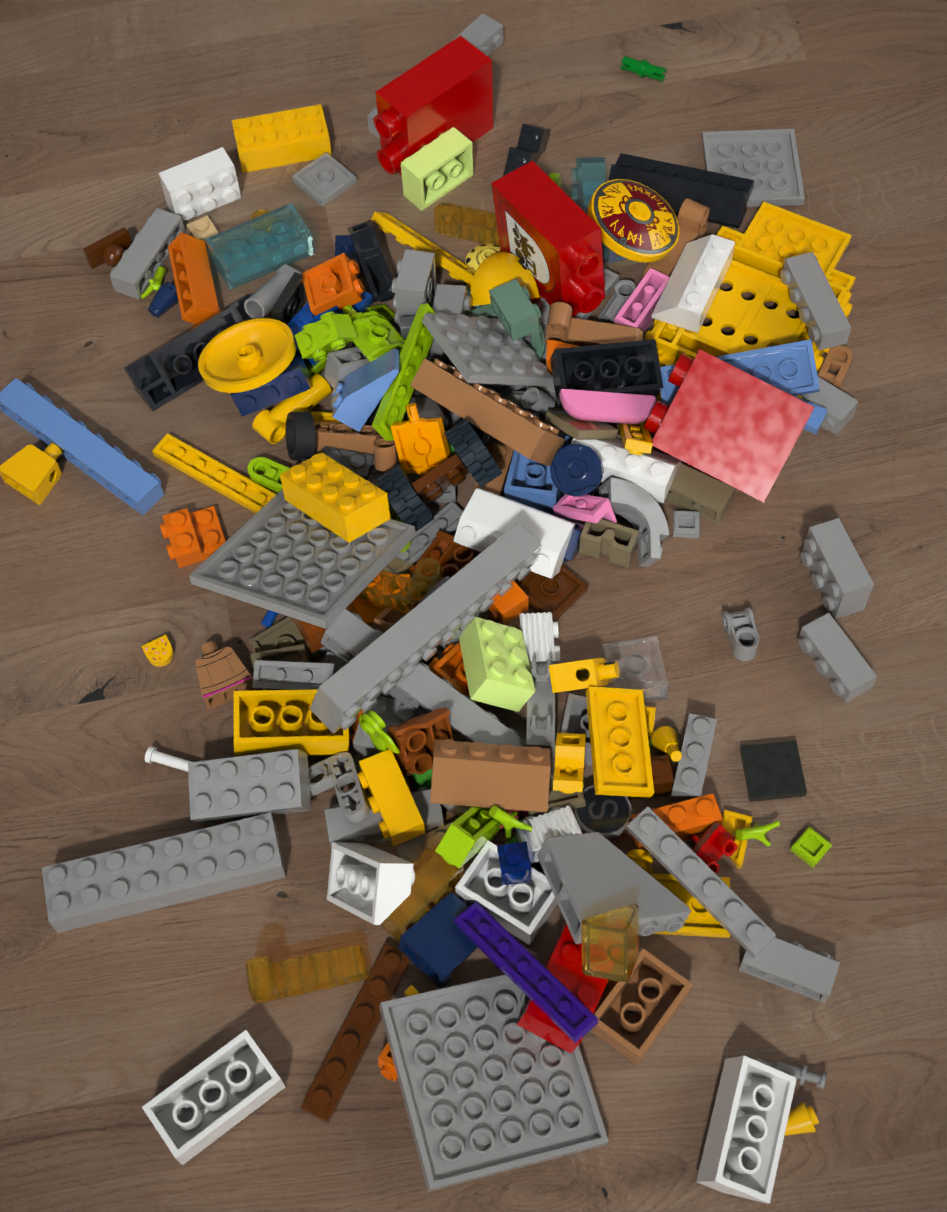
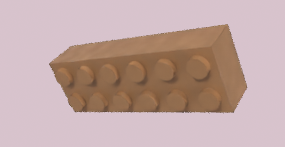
(488, 411)

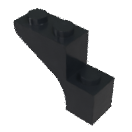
(530, 146)
(372, 261)

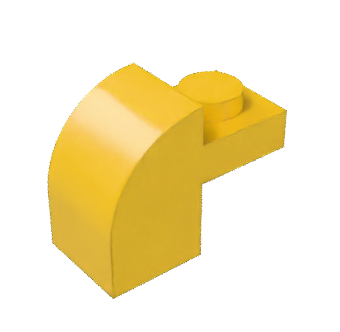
(569, 762)

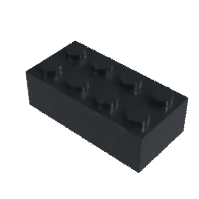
(608, 368)

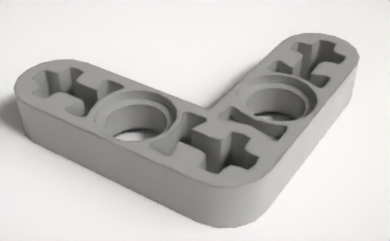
(335, 778)

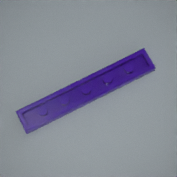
(526, 972)

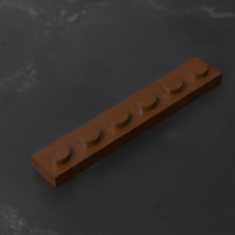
(355, 1034)

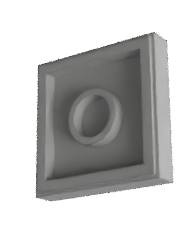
(324, 179)

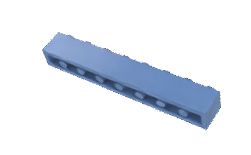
(80, 446)

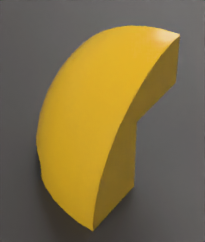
(496, 271)

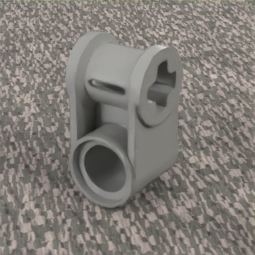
(740, 629)

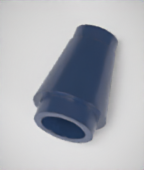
(163, 300)

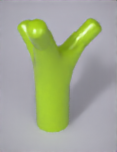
(155, 282)
(508, 820)
(756, 832)

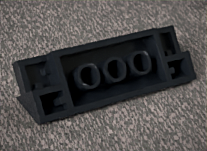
(720, 192)
(174, 364)

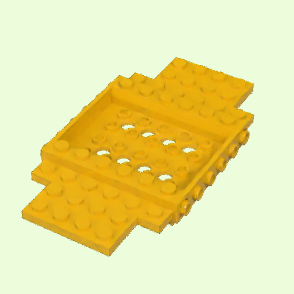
(757, 269)

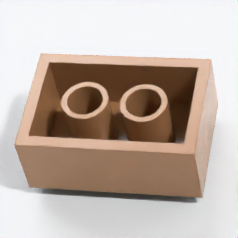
(642, 1008)

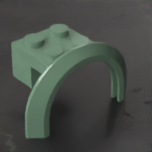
(516, 313)

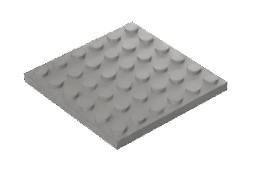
(297, 564)
(483, 1087)

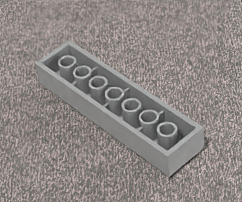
(162, 872)

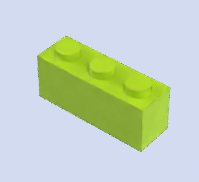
(468, 836)

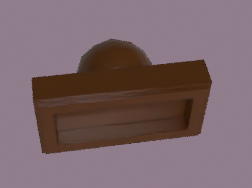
(108, 249)

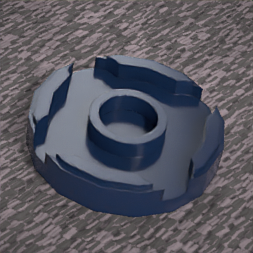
(576, 470)

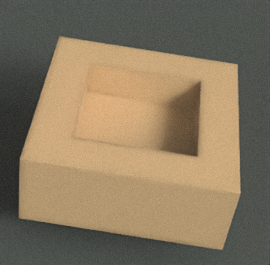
(202, 228)

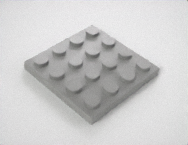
(758, 155)
(485, 351)

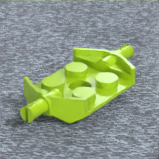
(373, 333)

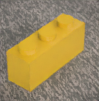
(390, 798)

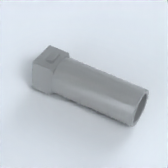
(263, 300)

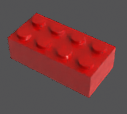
(566, 966)

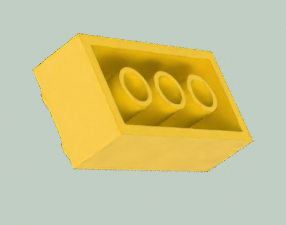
(281, 138)
(335, 497)
(282, 722)

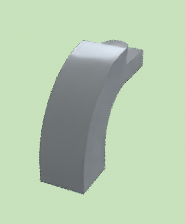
(642, 512)

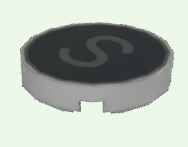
(603, 814)

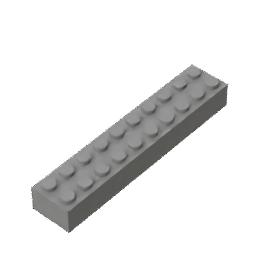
(424, 628)

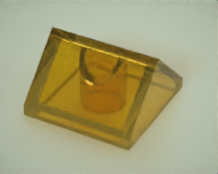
(611, 944)

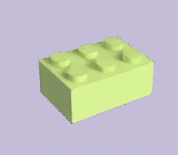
(437, 168)
(496, 664)

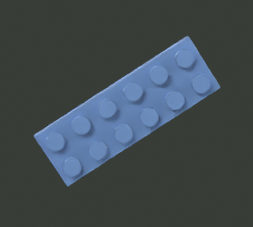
(784, 366)

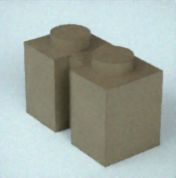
(609, 539)

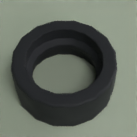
(300, 435)

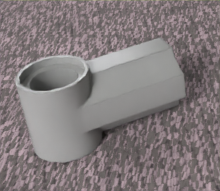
(622, 292)
(532, 400)

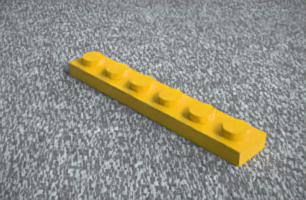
(408, 236)

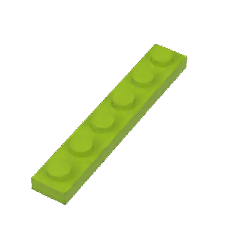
(410, 359)

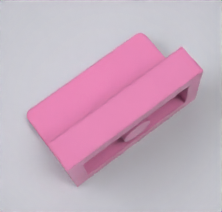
(585, 508)

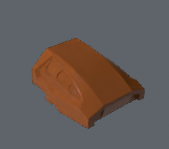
(449, 554)
(416, 740)

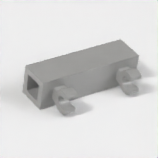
(541, 709)

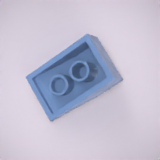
(363, 390)
(532, 482)

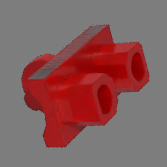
(713, 845)

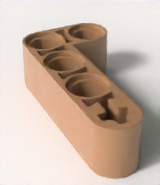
(692, 226)
(585, 332)
(365, 441)

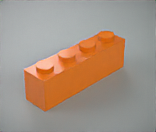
(192, 278)

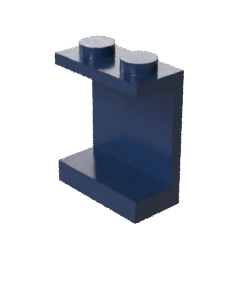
(437, 942)

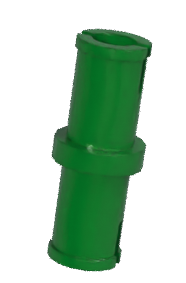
(643, 68)

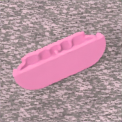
(607, 406)

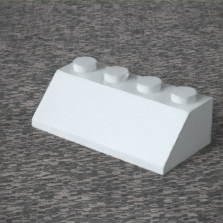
(695, 282)
(649, 471)
(492, 515)
(368, 880)
(747, 1129)

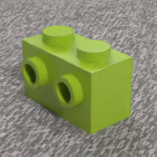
(325, 336)

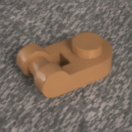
(837, 359)

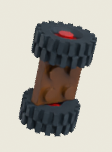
(408, 496)

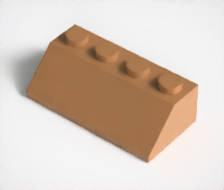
(490, 775)

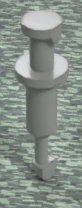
(800, 1073)

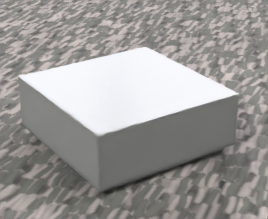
(686, 524)

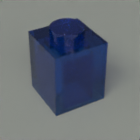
(514, 863)

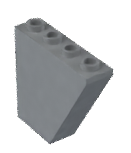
(597, 877)

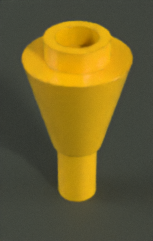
(666, 741)
(801, 1120)

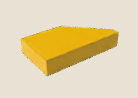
(731, 822)

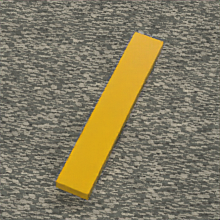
(212, 473)

